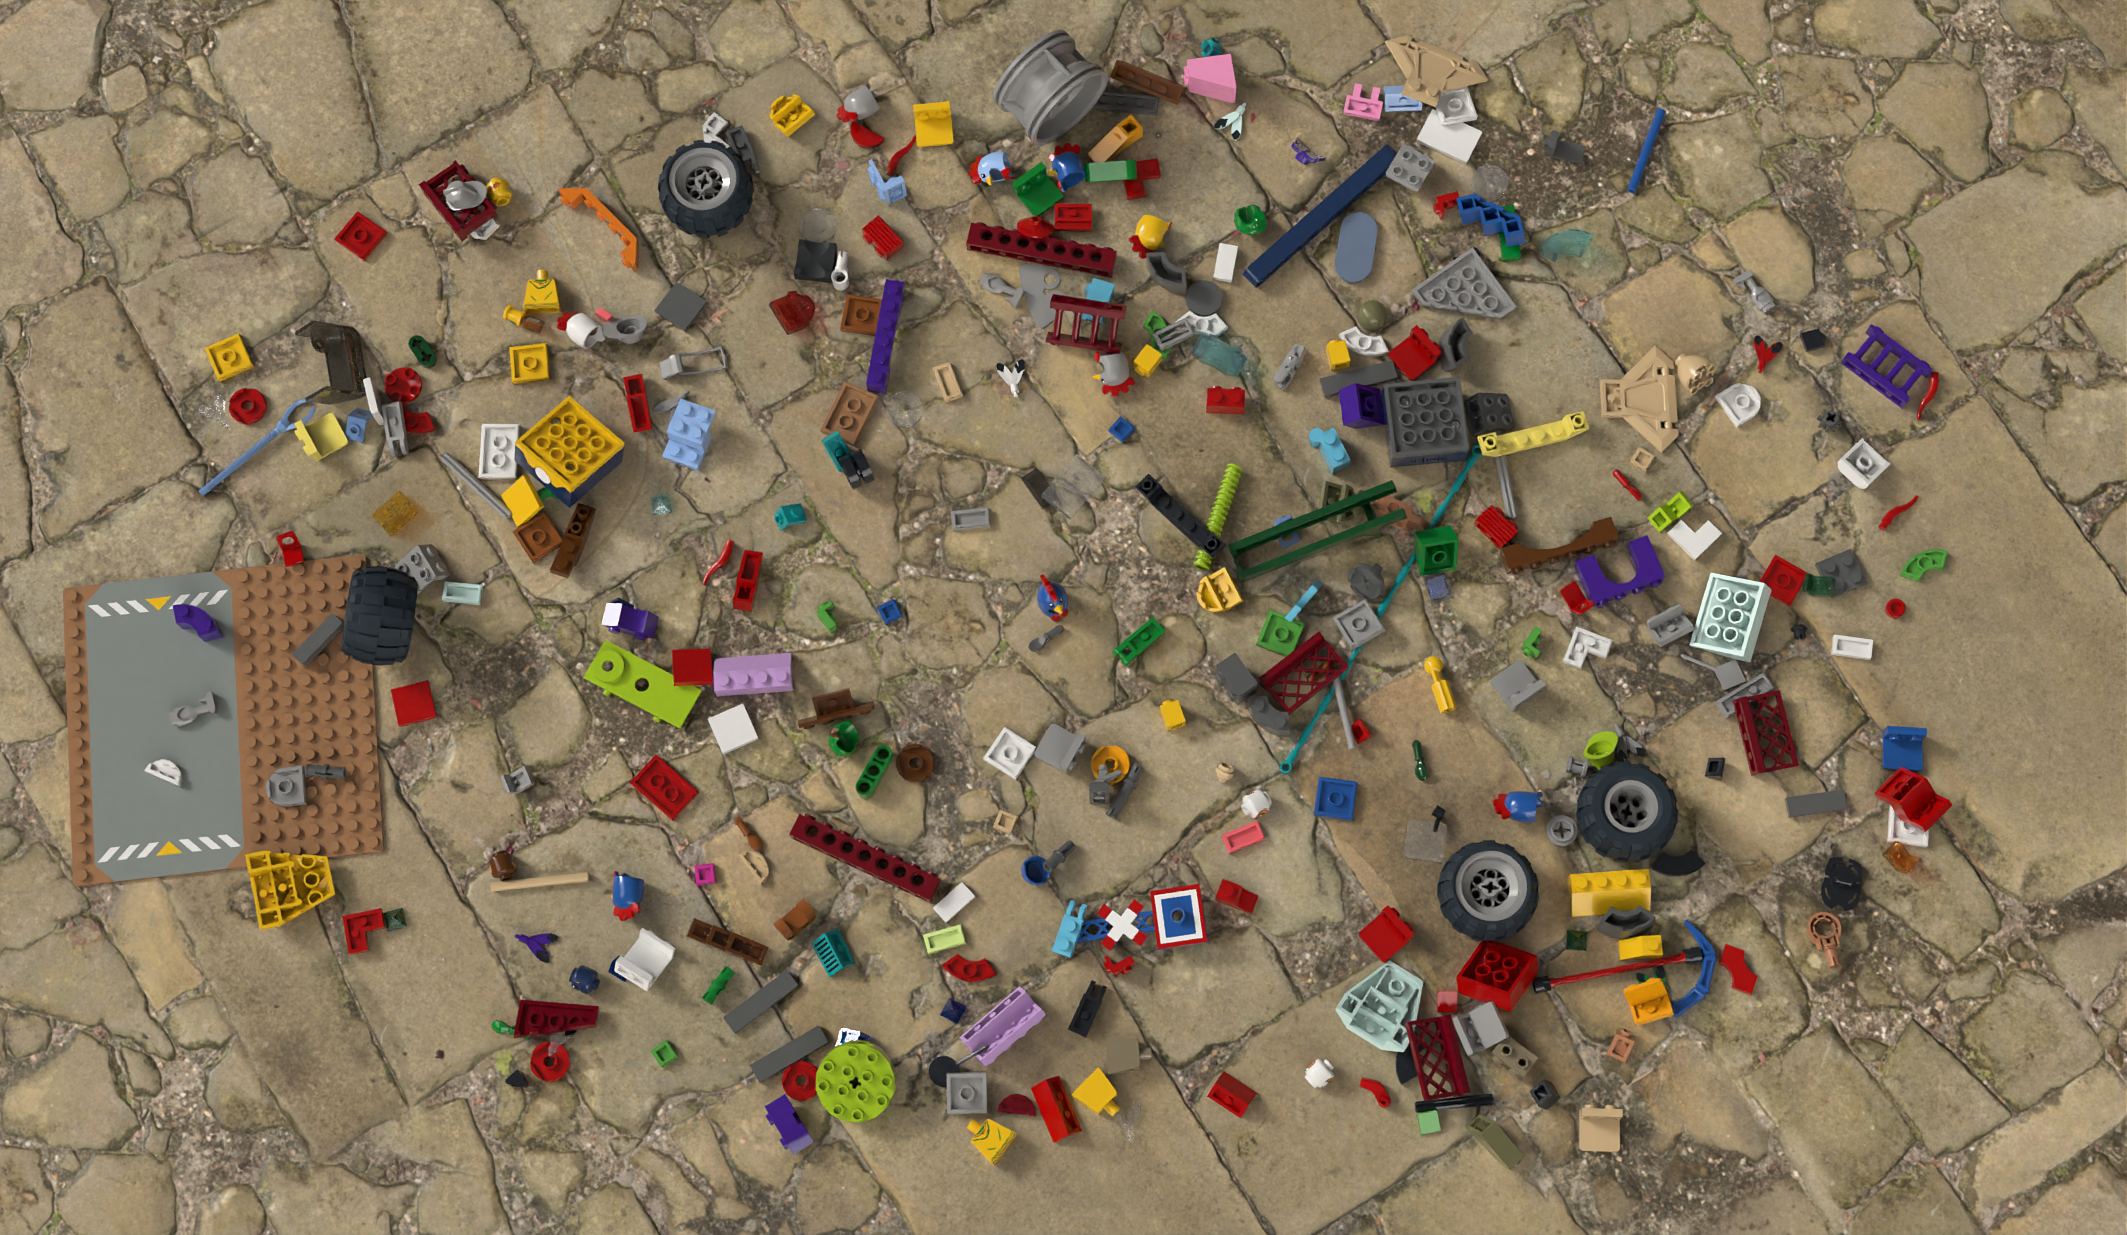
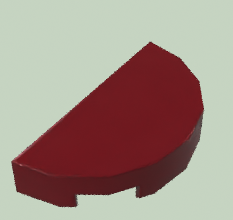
(1018, 1105)

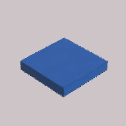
(1335, 798)

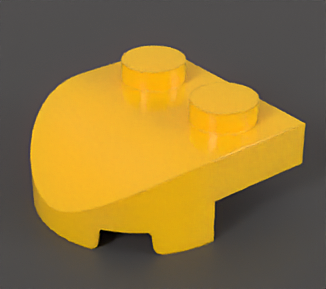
(789, 114)
(1219, 592)

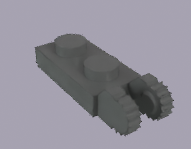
(741, 145)

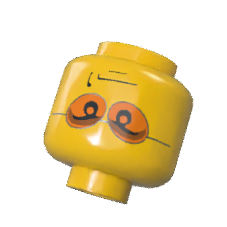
(499, 191)

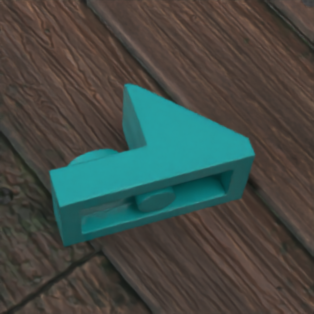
(835, 448)

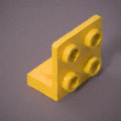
(933, 124)

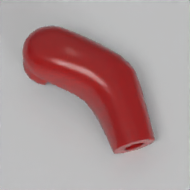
(1378, 1090)

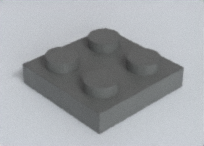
(1845, 571)

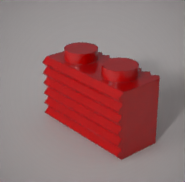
(882, 238)
(1496, 527)

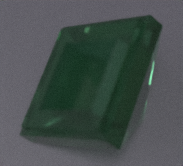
(395, 919)
(1576, 940)

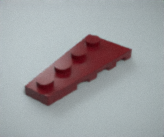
(552, 1017)

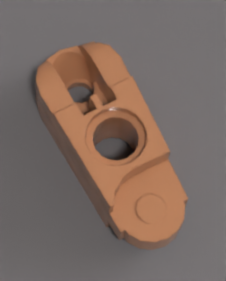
(1389, 504)

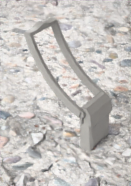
(673, 365)

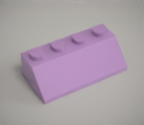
(753, 674)

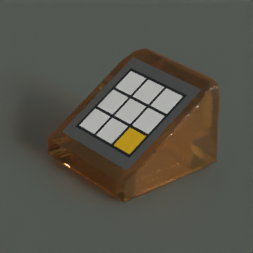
(532, 324)

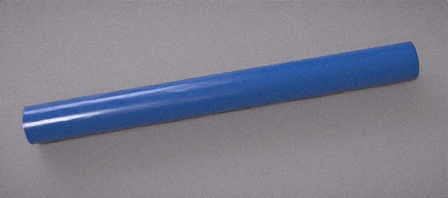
(1646, 150)

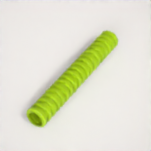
(1219, 512)

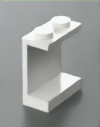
(645, 960)

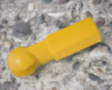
(1440, 687)

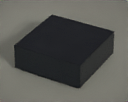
(1812, 340)

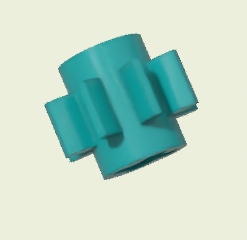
(1211, 47)

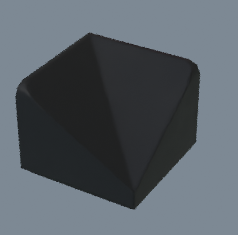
(1545, 1094)

